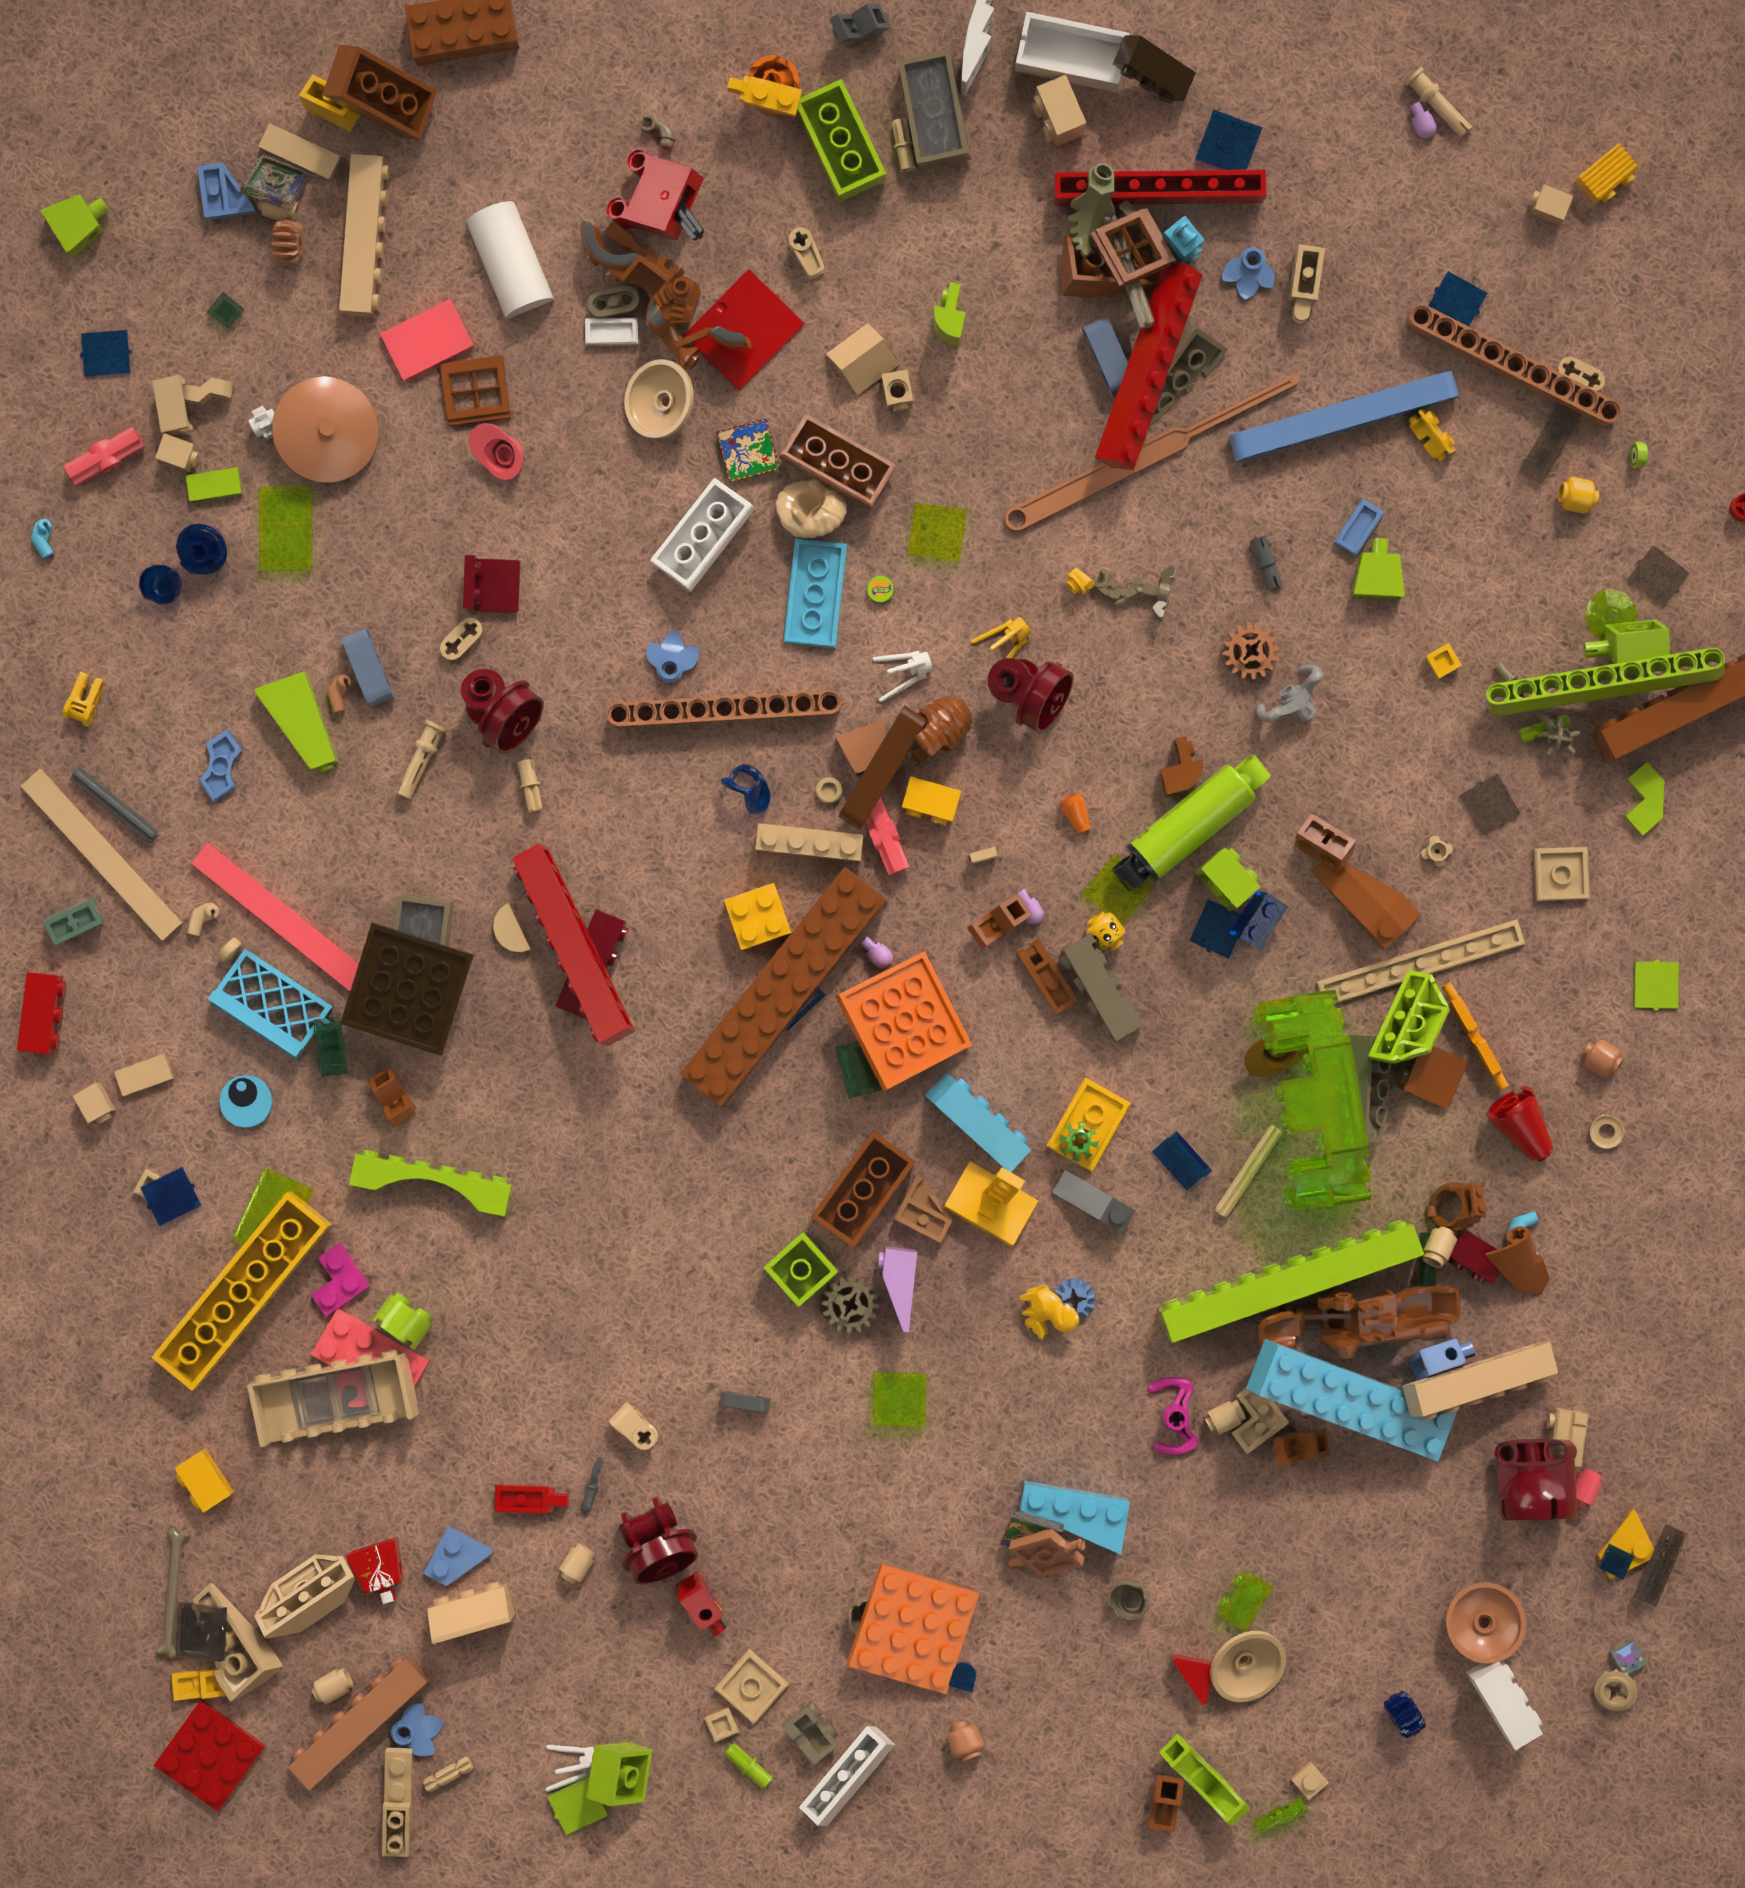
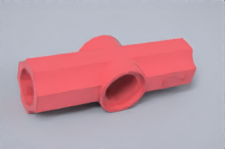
(104, 456)
(886, 839)

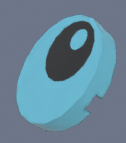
(246, 1101)

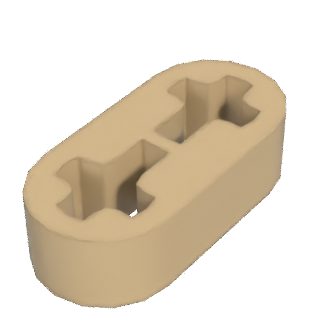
(1583, 369)
(457, 634)

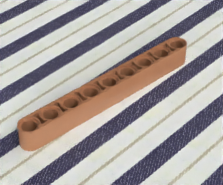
(1526, 365)
(711, 704)

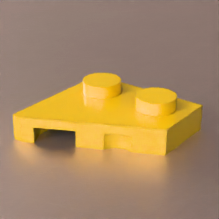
(1632, 1539)

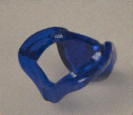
(757, 797)

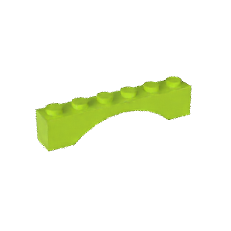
(485, 1194)

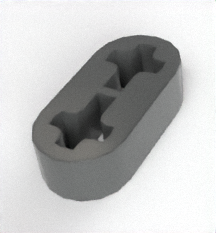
(744, 1401)

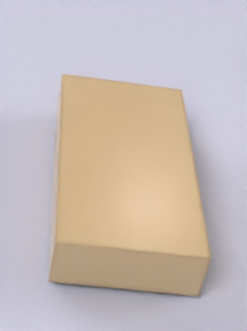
(144, 1075)

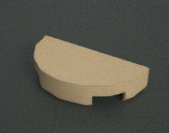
(509, 931)

